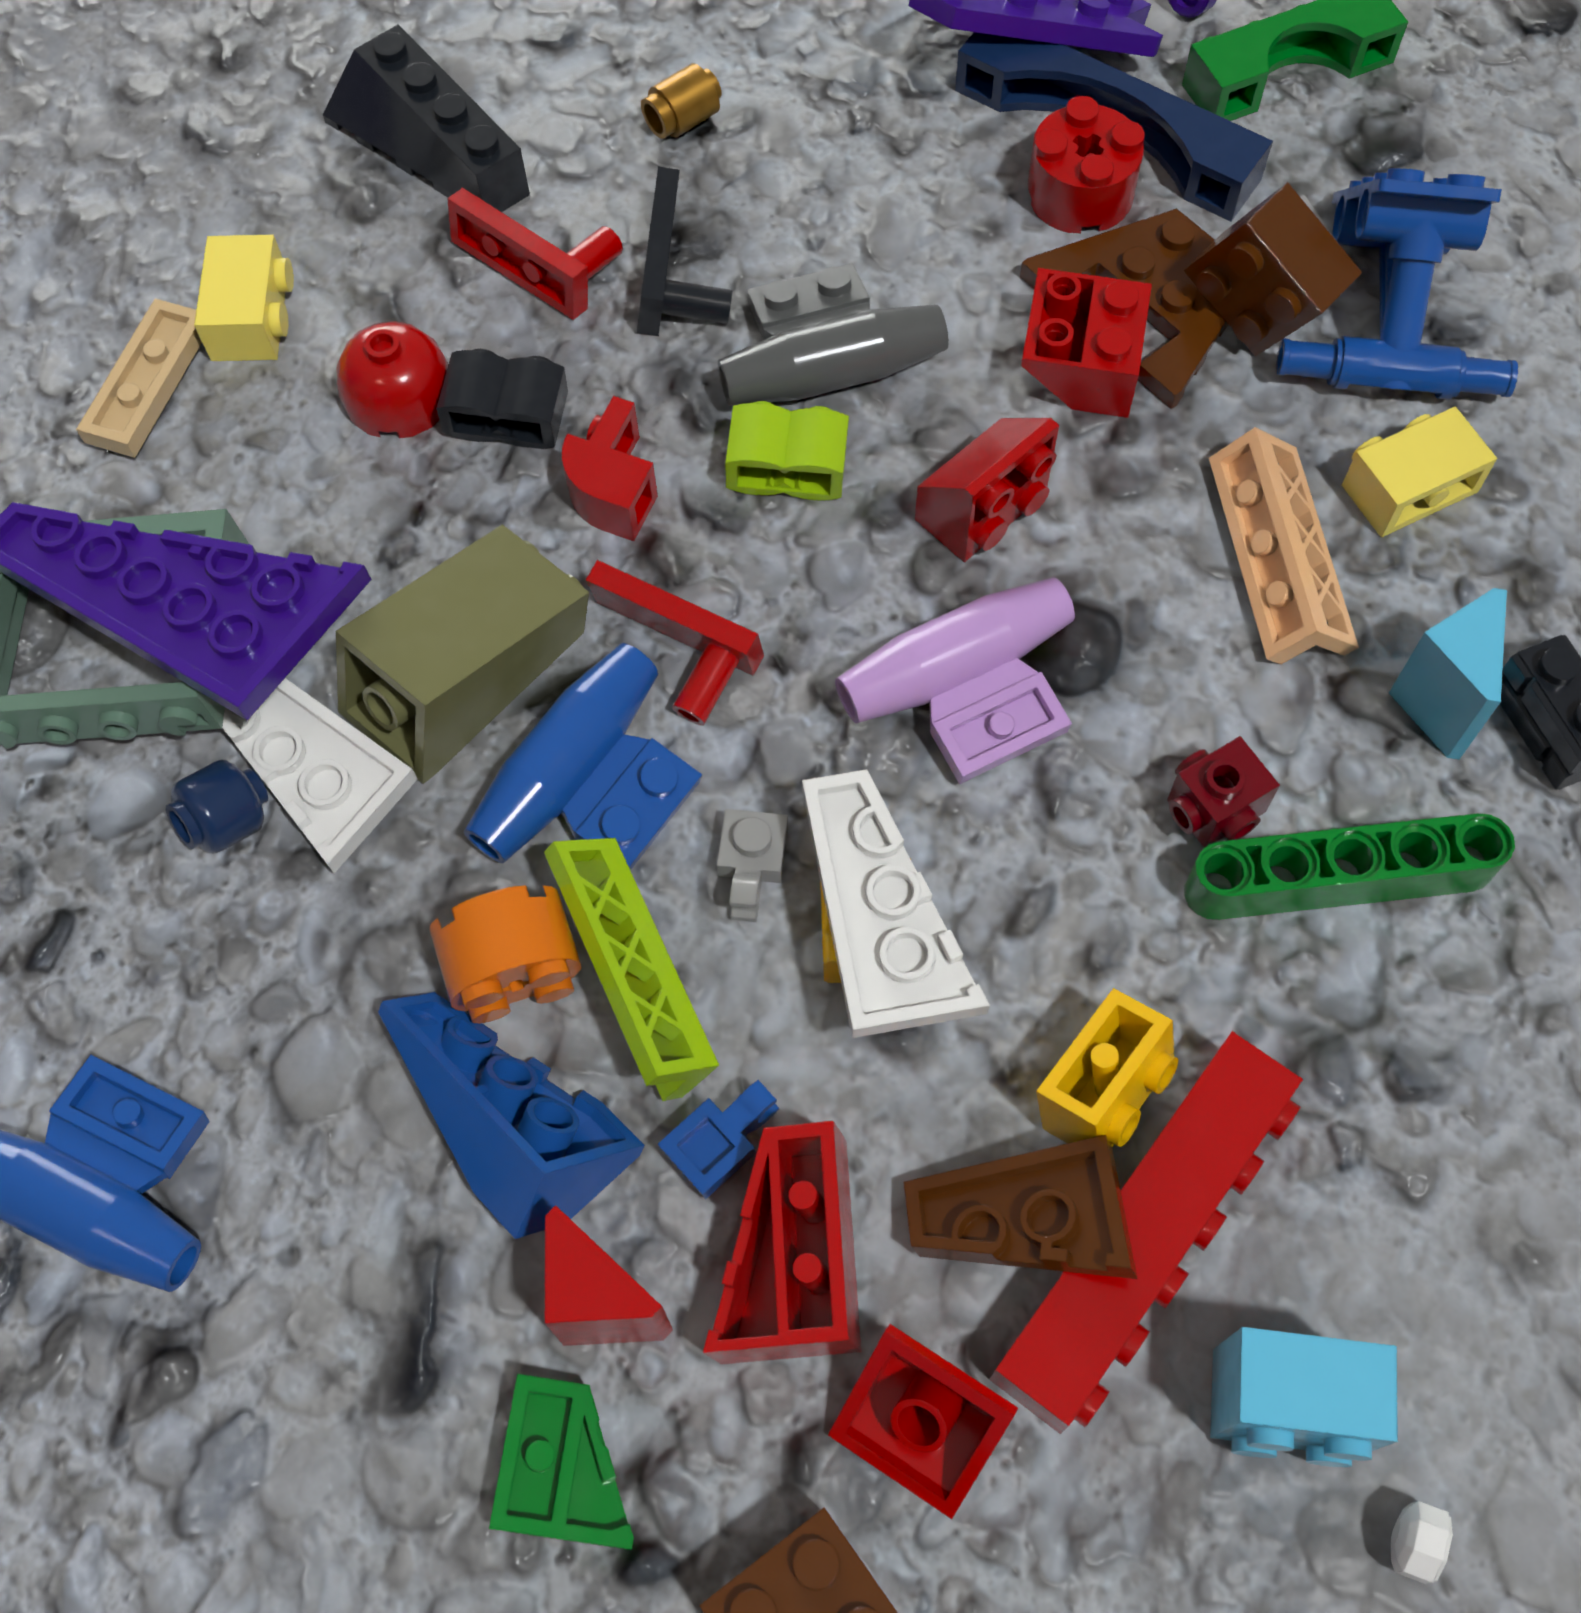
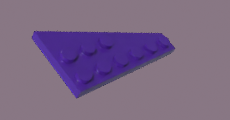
(182, 600)

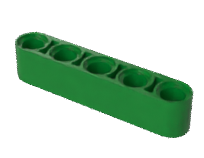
(1369, 848)

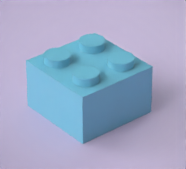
(1304, 1395)

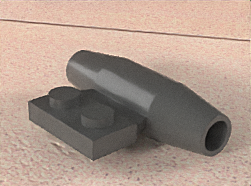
(826, 339)

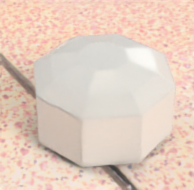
(1421, 1542)

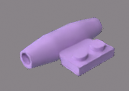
(971, 674)

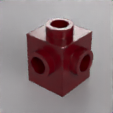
(1221, 793)

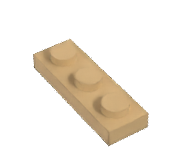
(142, 379)

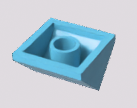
(1456, 674)

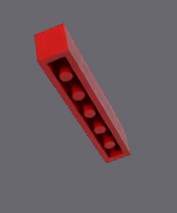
(1167, 1209)

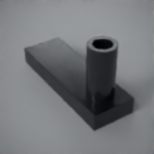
(670, 296)

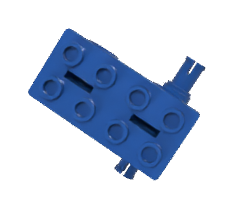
(1413, 229)

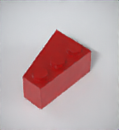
(794, 1254)

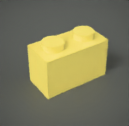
(243, 298)
(1417, 470)

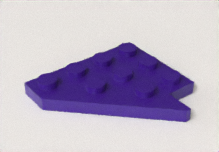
(1078, 23)

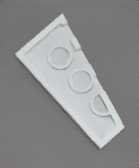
(320, 769)

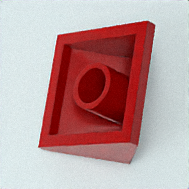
(591, 1295)
(922, 1421)

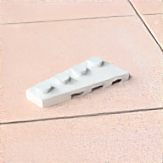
(886, 934)

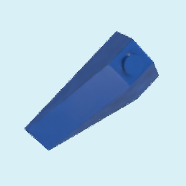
(505, 1123)

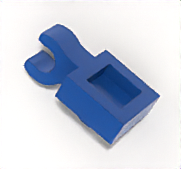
(713, 1142)

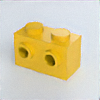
(1109, 1072)

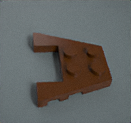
(1157, 254)

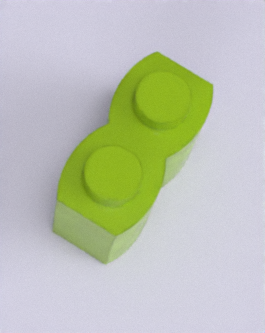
(786, 451)

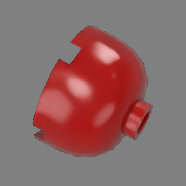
(391, 379)

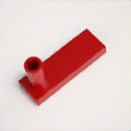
(528, 258)
(720, 640)

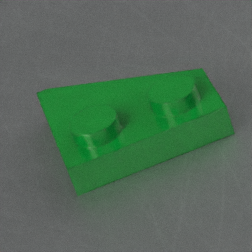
(557, 1469)

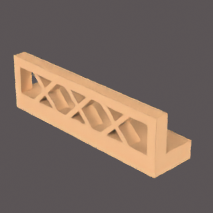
(1281, 548)

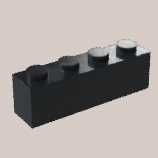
(425, 121)

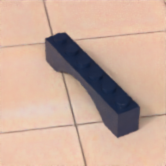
(1205, 154)

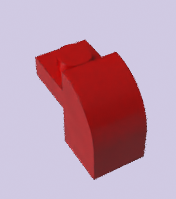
(603, 477)

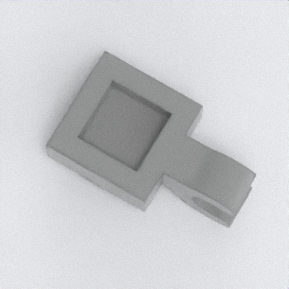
(751, 853)

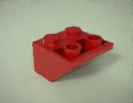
(1087, 339)
(989, 485)

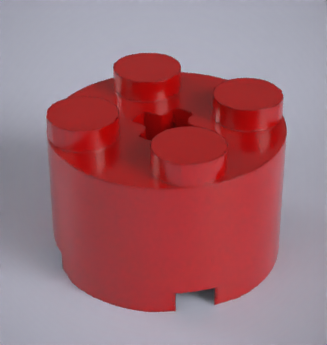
(1085, 166)

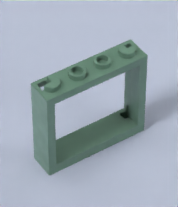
(110, 711)

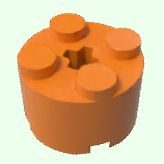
(506, 951)

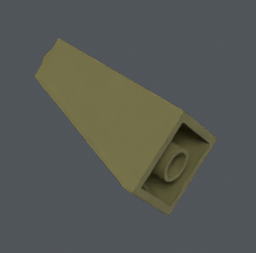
(455, 648)

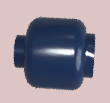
(217, 806)

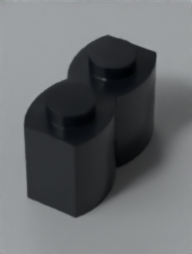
(503, 399)

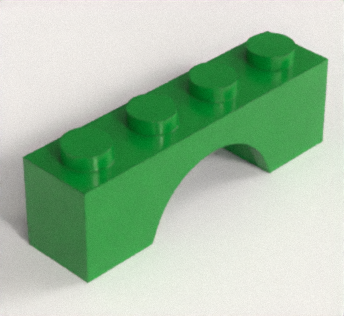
(1349, 36)

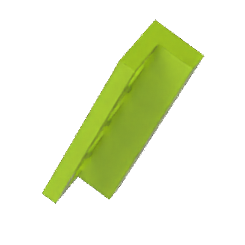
(632, 965)

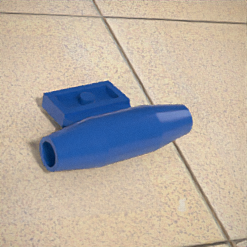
(587, 769)
(85, 1184)

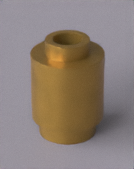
(681, 101)

